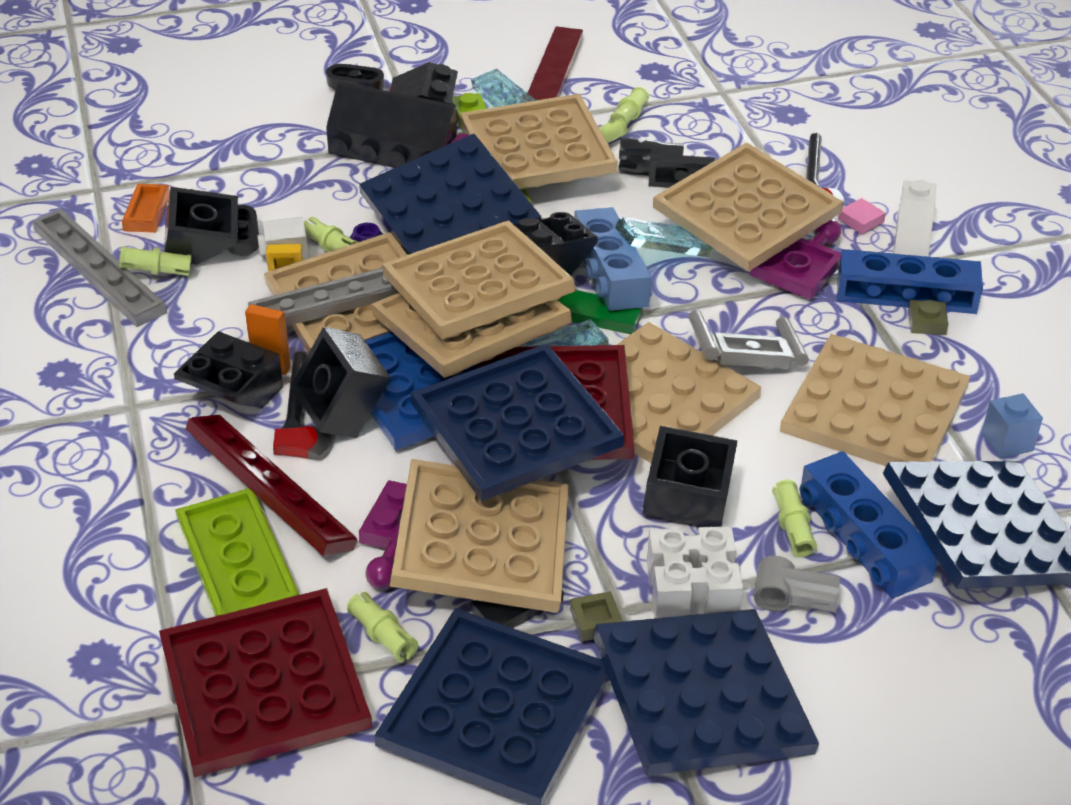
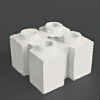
(693, 572)

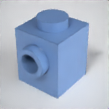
(1011, 425)

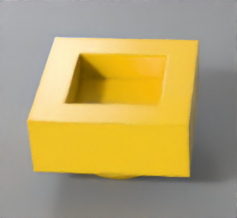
(282, 255)

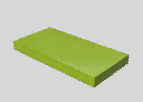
(235, 552)

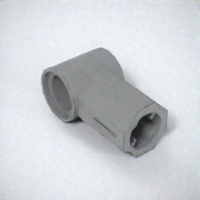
(782, 585)

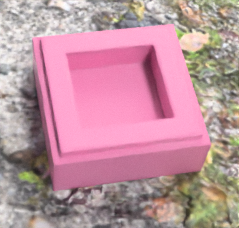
(862, 216)

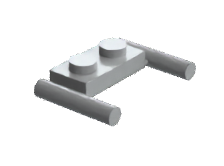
(750, 350)

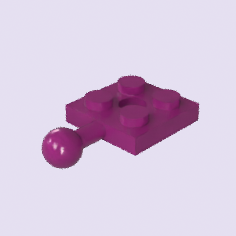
(815, 262)
(382, 531)

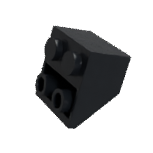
(560, 238)
(234, 371)

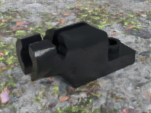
(658, 160)

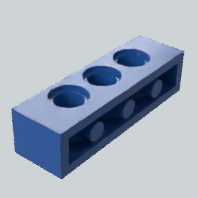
(898, 278)
(868, 524)

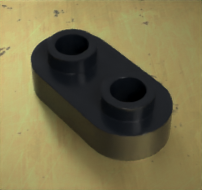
(355, 74)
(247, 232)

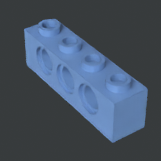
(614, 264)

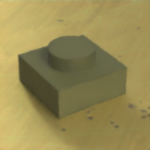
(928, 317)
(593, 610)

